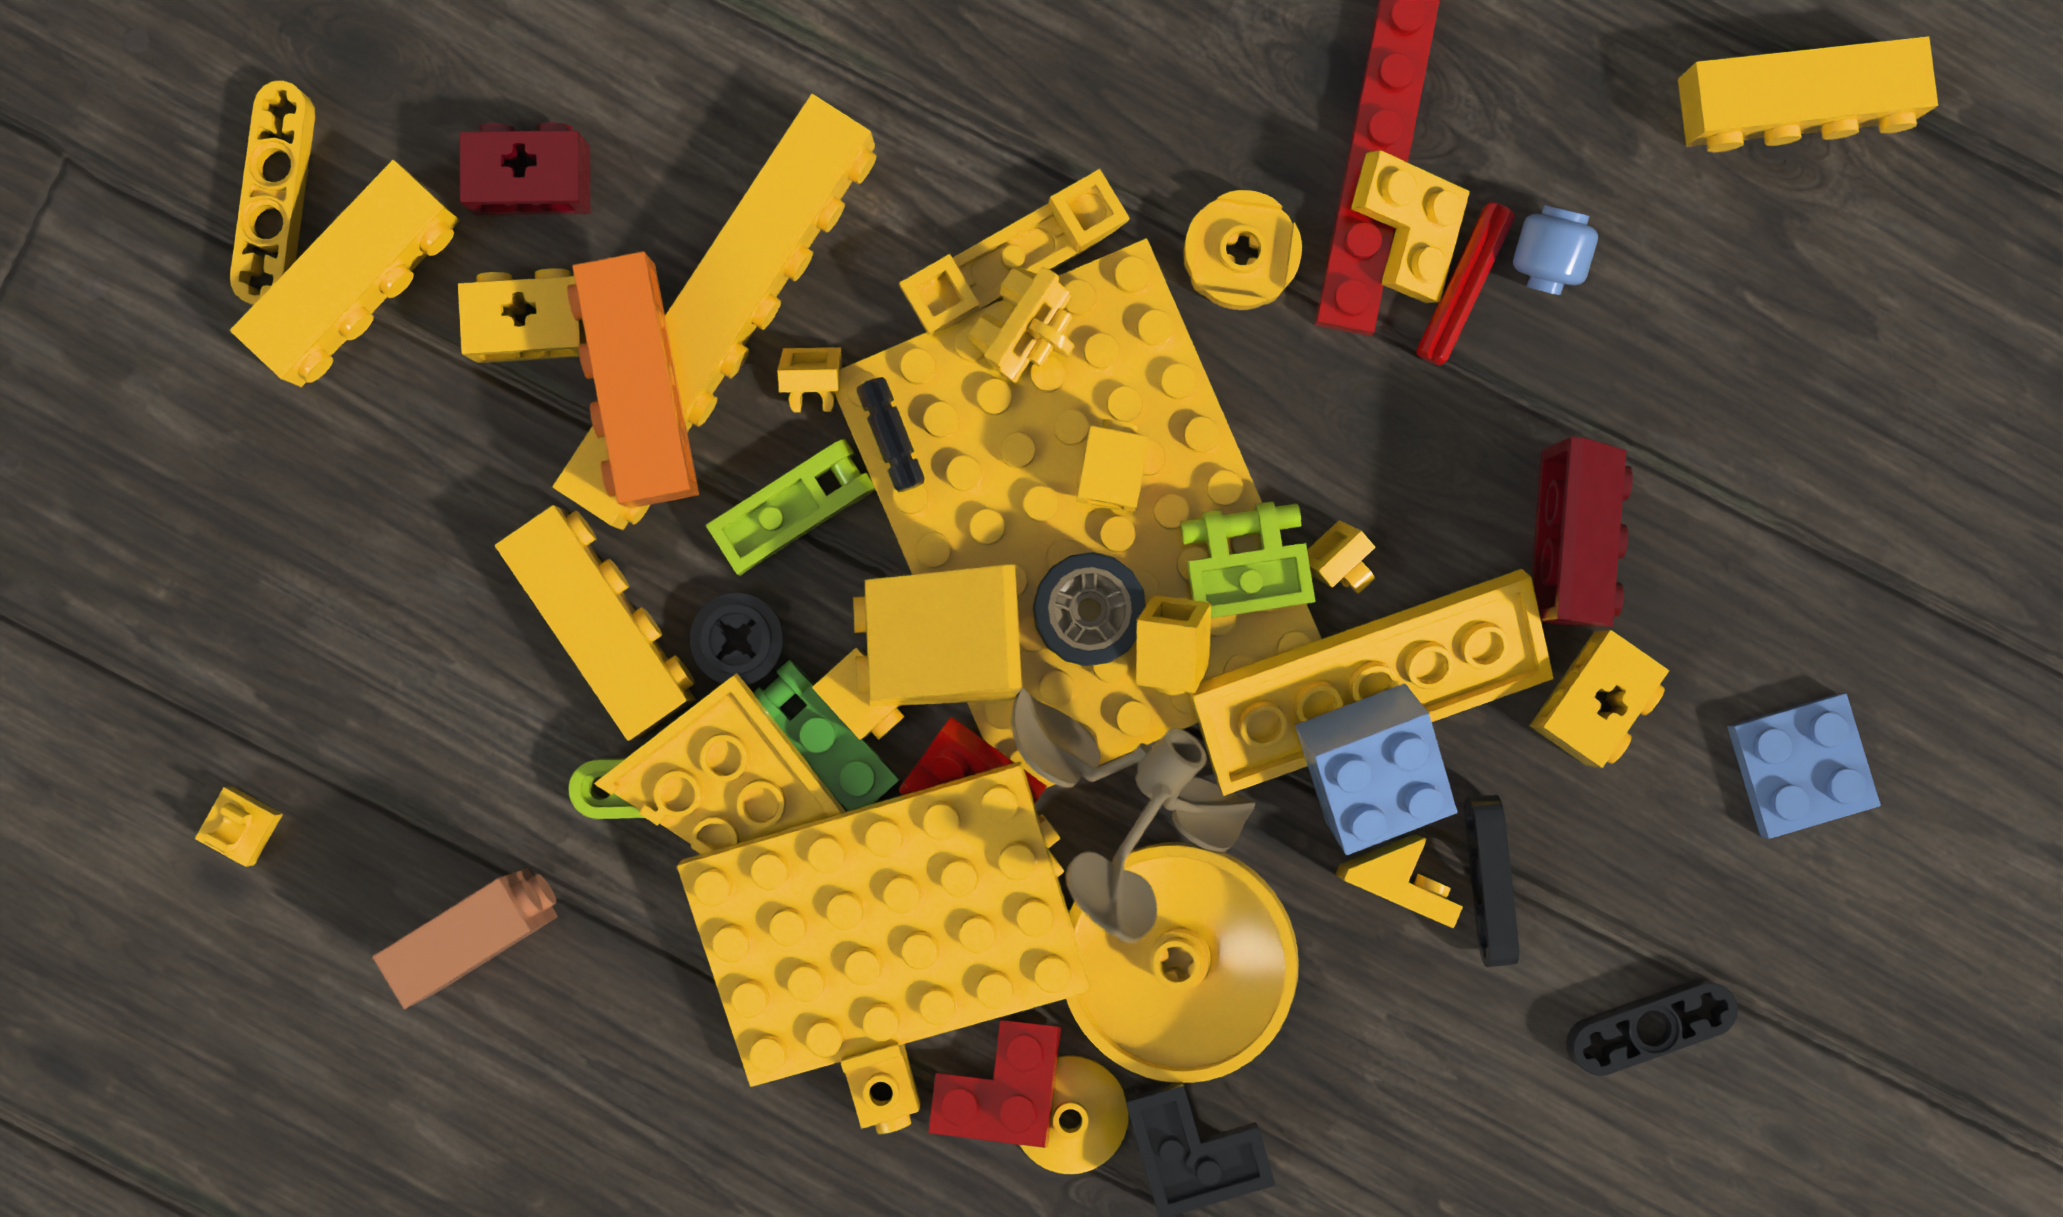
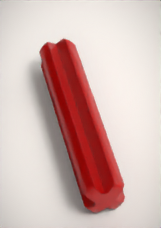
(1465, 283)

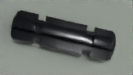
(890, 434)

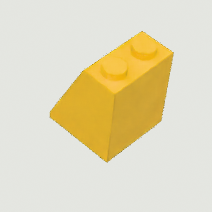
(939, 637)

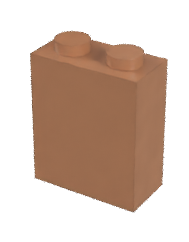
(466, 936)

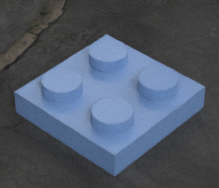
(1803, 765)

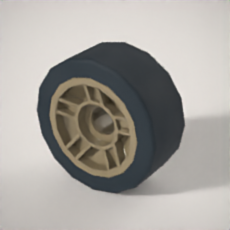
(1094, 578)

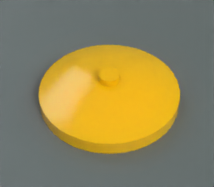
(1202, 982)

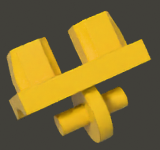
(1032, 327)

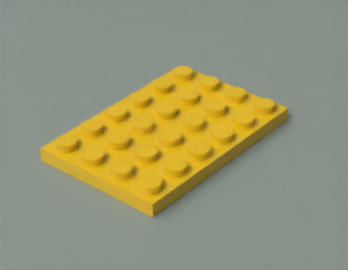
(885, 924)

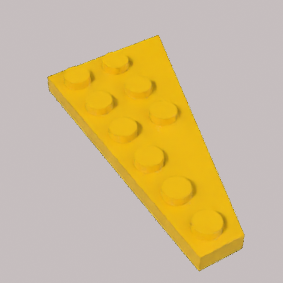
(722, 774)

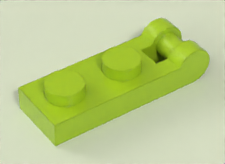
(789, 508)

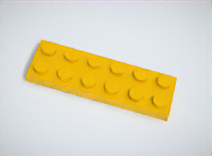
(1445, 650)

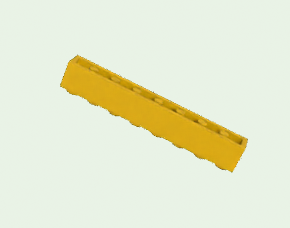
(742, 277)

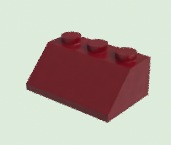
(1580, 533)

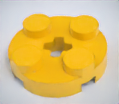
(1269, 230)

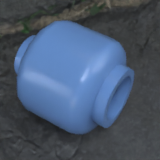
(1555, 249)

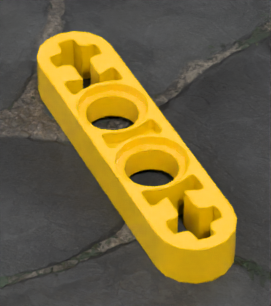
(261, 195)

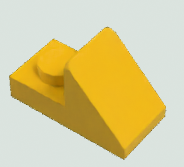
(1388, 875)

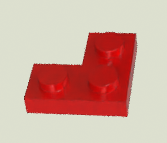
(1013, 1104)

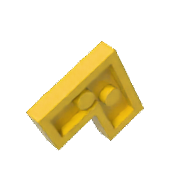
(1426, 222)

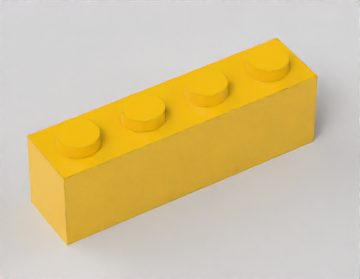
(1807, 93)
(346, 276)
(597, 622)

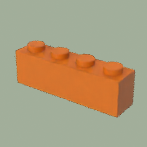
(634, 381)

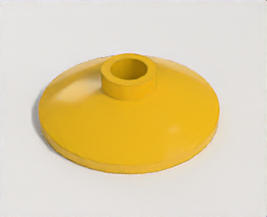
(1101, 1102)

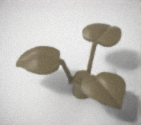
(1065, 751)

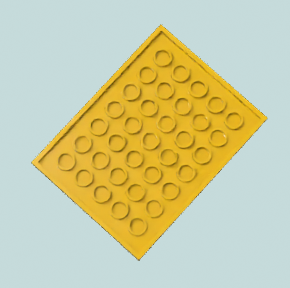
(1008, 473)

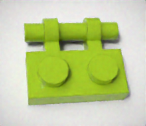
(1249, 579)

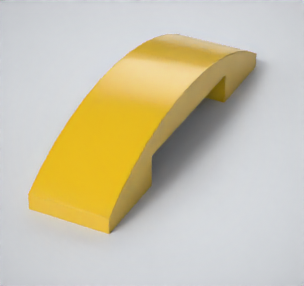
(1045, 238)

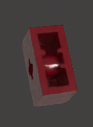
(551, 187)

